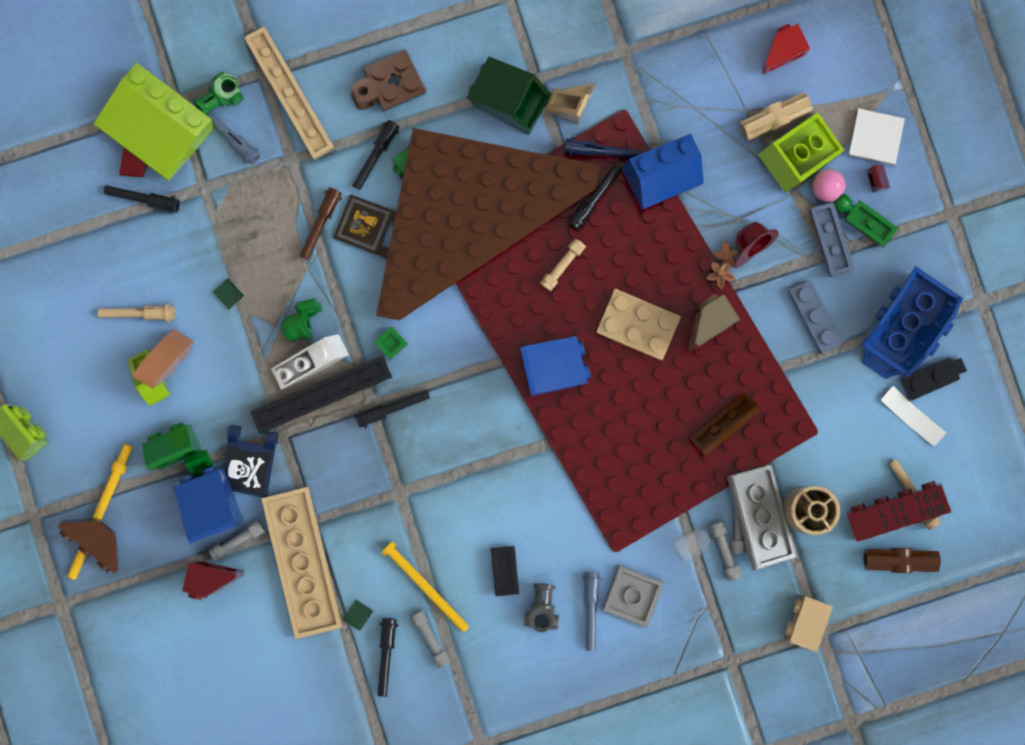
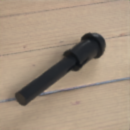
(381, 144)
(153, 200)
(587, 207)
(378, 413)
(386, 643)

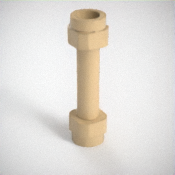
(550, 280)

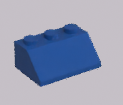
(664, 171)

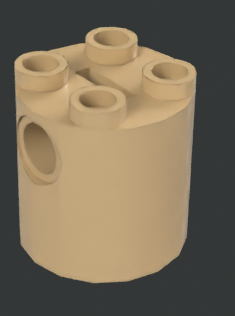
(815, 521)

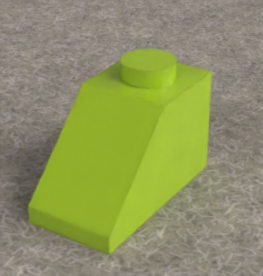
(149, 394)

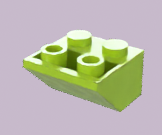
(20, 432)

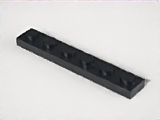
(321, 394)

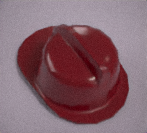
(752, 241)

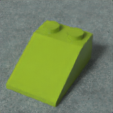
(801, 152)

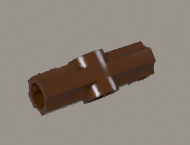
(902, 560)

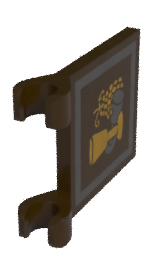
(365, 225)

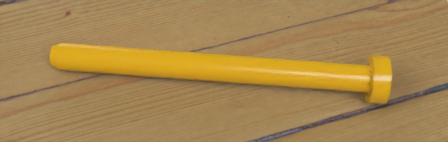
(425, 586)

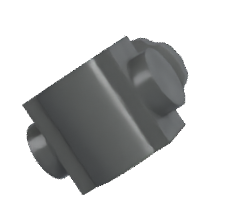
(542, 608)

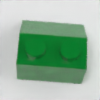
(170, 447)

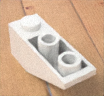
(310, 361)

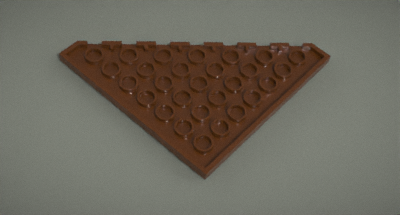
(464, 207)

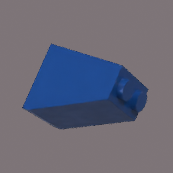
(554, 366)
(207, 504)

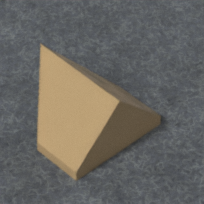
(570, 102)

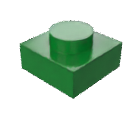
(391, 343)
(198, 462)

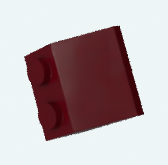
(208, 578)

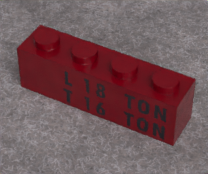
(899, 511)

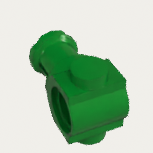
(217, 96)

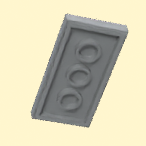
(761, 517)

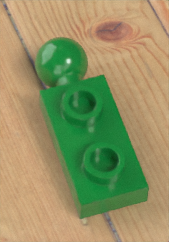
(866, 220)

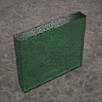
(228, 294)
(358, 615)

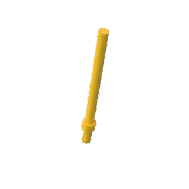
(118, 468)

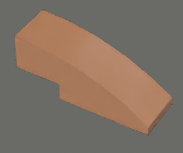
(163, 359)

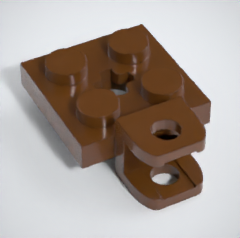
(378, 89)

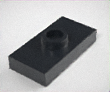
(505, 571)

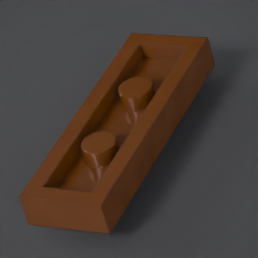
(725, 424)

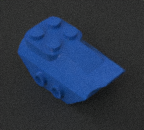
(910, 325)

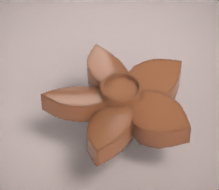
(727, 254)
(721, 274)

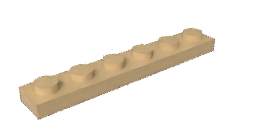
(289, 93)

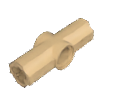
(776, 116)

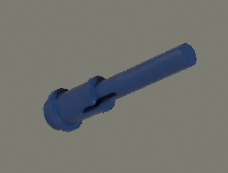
(589, 148)

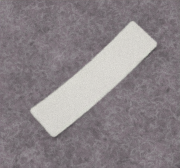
(913, 416)

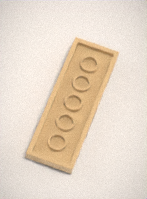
(302, 563)

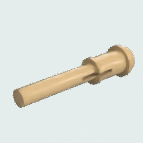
(148, 313)
(906, 483)

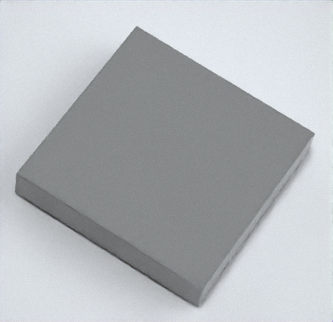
(633, 596)

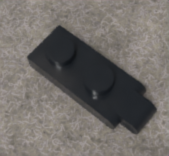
(933, 378)

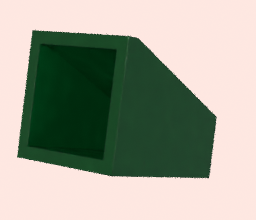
(509, 94)

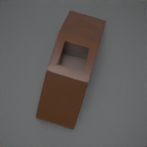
(94, 539)

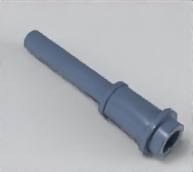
(249, 153)
(591, 597)

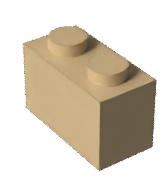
(808, 623)

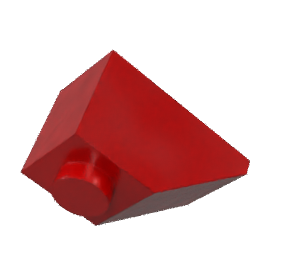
(786, 47)

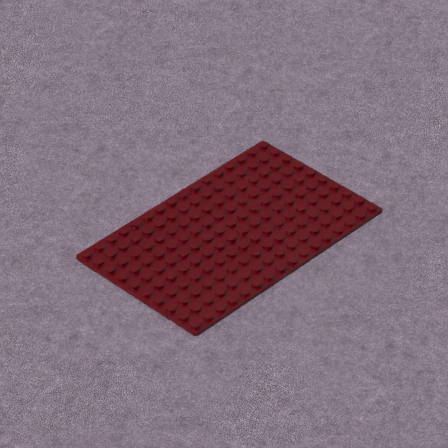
(633, 420)

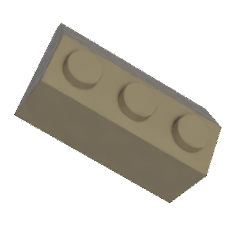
(712, 319)

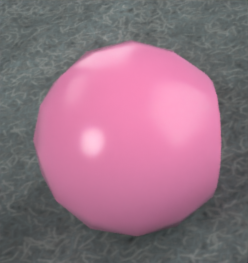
(828, 185)

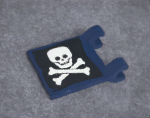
(249, 464)

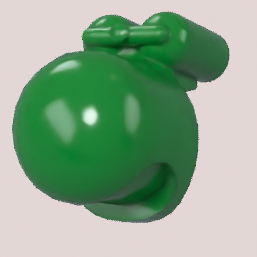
(299, 324)

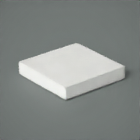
(876, 137)

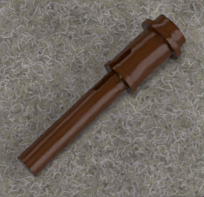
(325, 212)

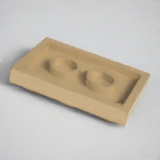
(638, 324)

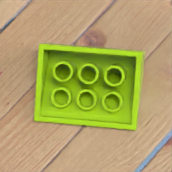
(153, 122)

